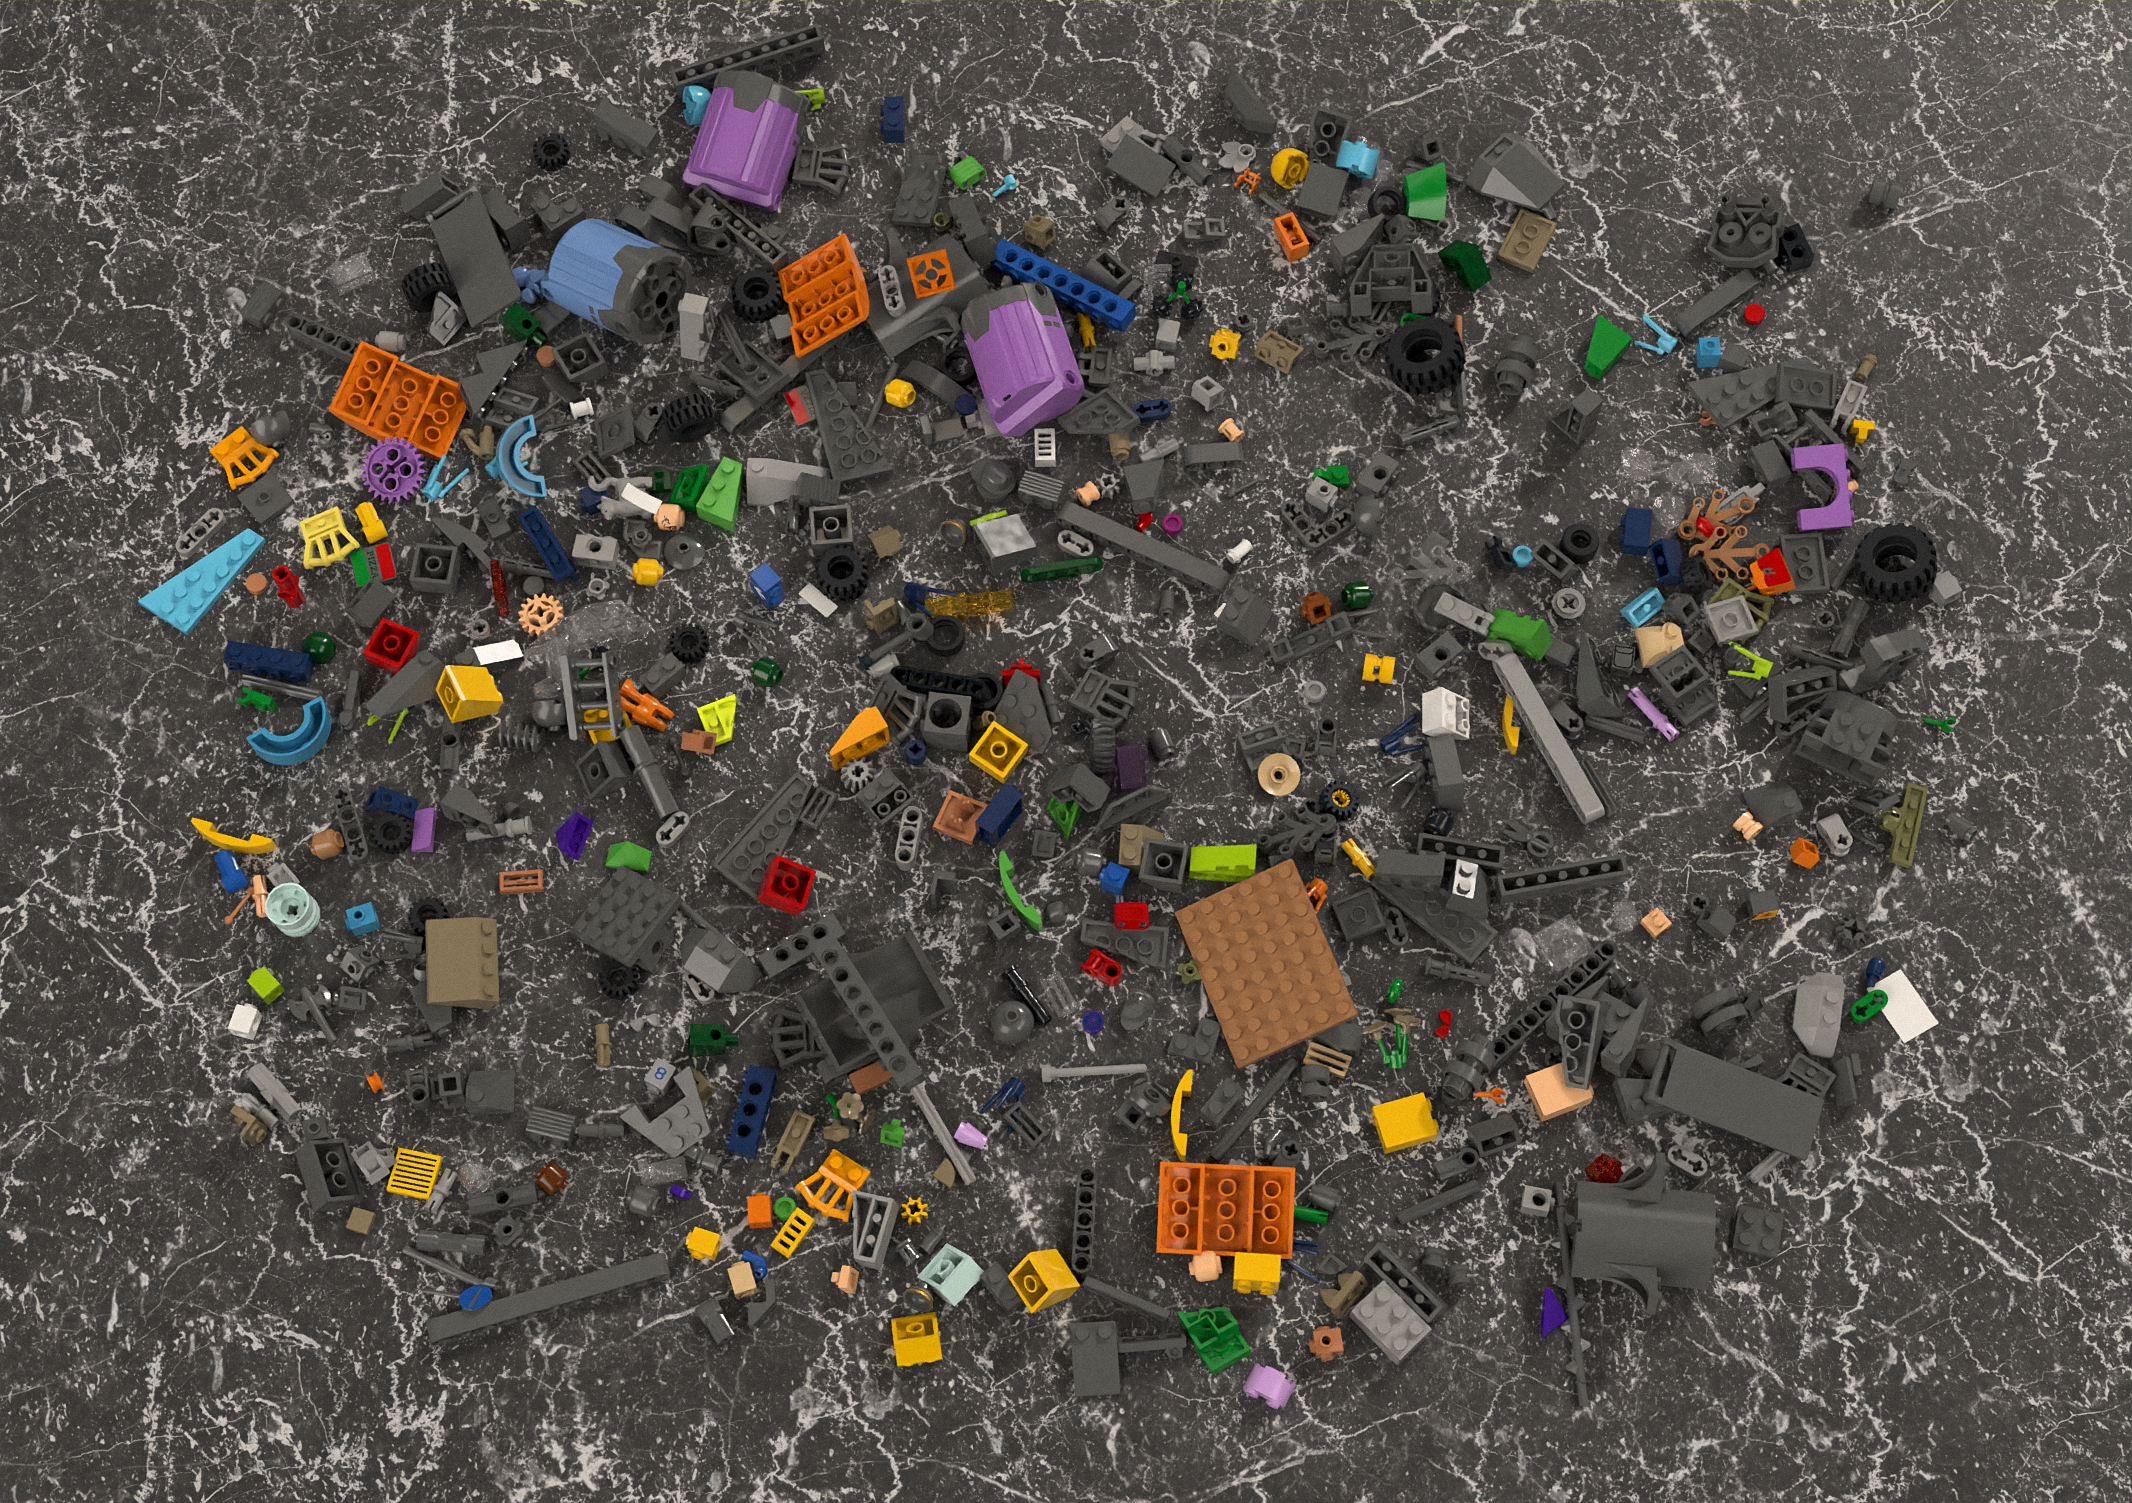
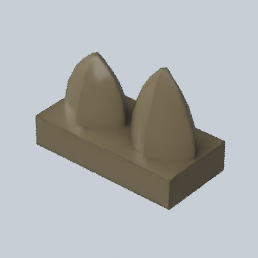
(1351, 1288)

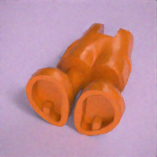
(647, 708)

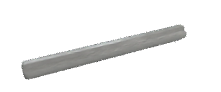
(943, 1134)

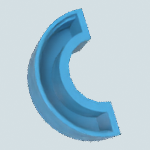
(509, 461)
(299, 745)

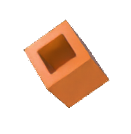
(759, 1211)

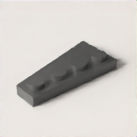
(1142, 946)

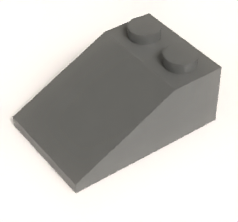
(1352, 246)
(1095, 1358)

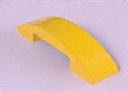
(1510, 732)
(256, 844)
(1182, 1090)

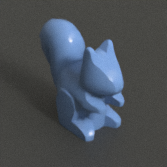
(531, 281)

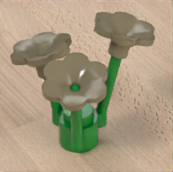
(1397, 1057)

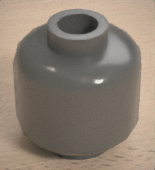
(1089, 861)
(644, 1200)

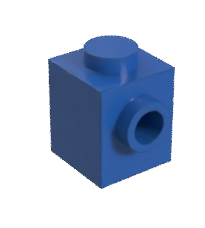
(1114, 878)

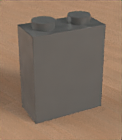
(1323, 191)

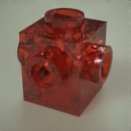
(1604, 1170)

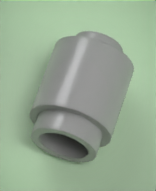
(390, 341)

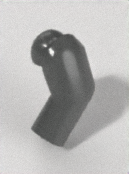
(1548, 211)
(324, 429)

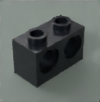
(1796, 247)

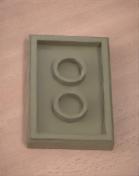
(1526, 240)

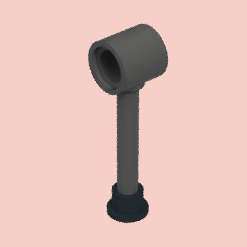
(913, 624)

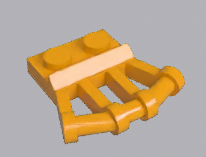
(237, 447)
(842, 1173)

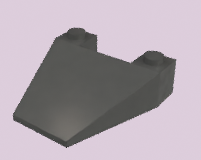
(1391, 274)

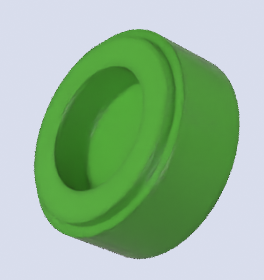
(784, 1208)

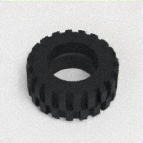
(1428, 375)
(1889, 542)

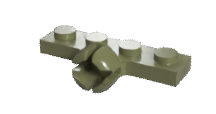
(1904, 824)

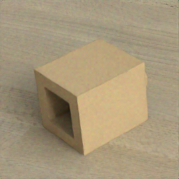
(742, 1279)

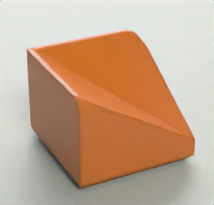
(1804, 853)

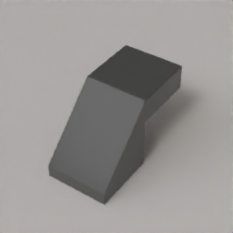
(1559, 653)
(761, 1310)

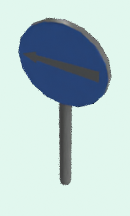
(471, 1299)

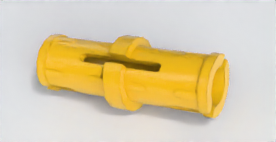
(1086, 331)
(1359, 858)

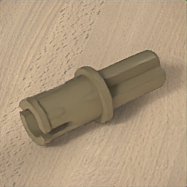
(602, 1045)

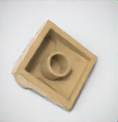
(1657, 642)

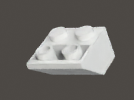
(1445, 714)

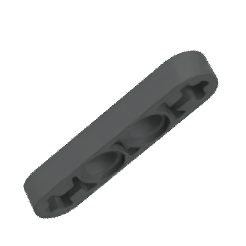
(349, 825)

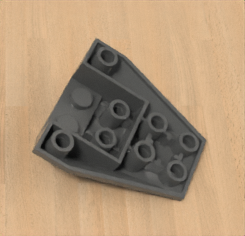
(1515, 173)

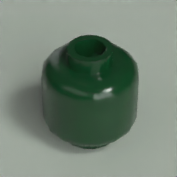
(1357, 595)
(766, 672)

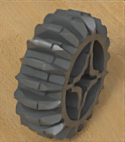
(1102, 744)

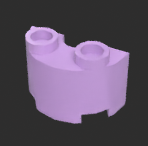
(1270, 1385)

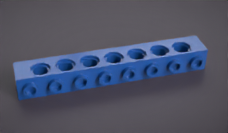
(1016, 261)

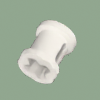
(581, 408)

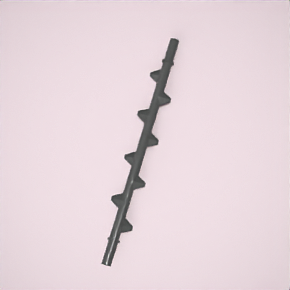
(1574, 1303)

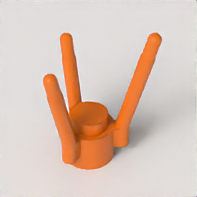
(1317, 890)

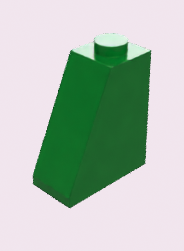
(1606, 348)

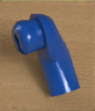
(758, 1264)

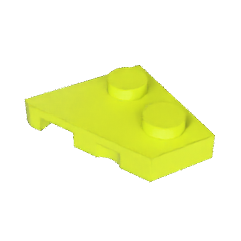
(719, 718)

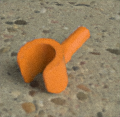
(1493, 1094)

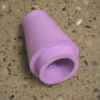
(970, 1136)

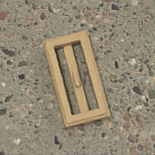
(1313, 1046)

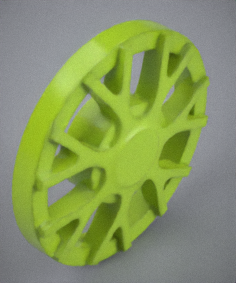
(988, 517)

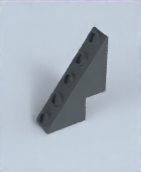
(491, 369)

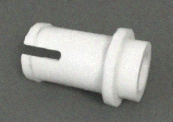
(1235, 555)

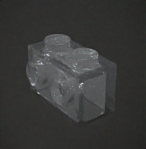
(352, 273)

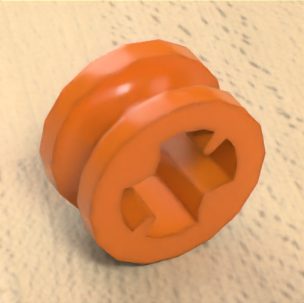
(375, 1082)

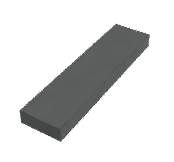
(1126, 1299)

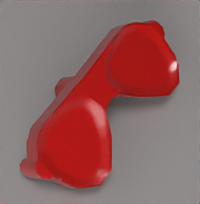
(1445, 1016)

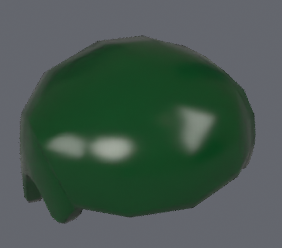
(319, 646)

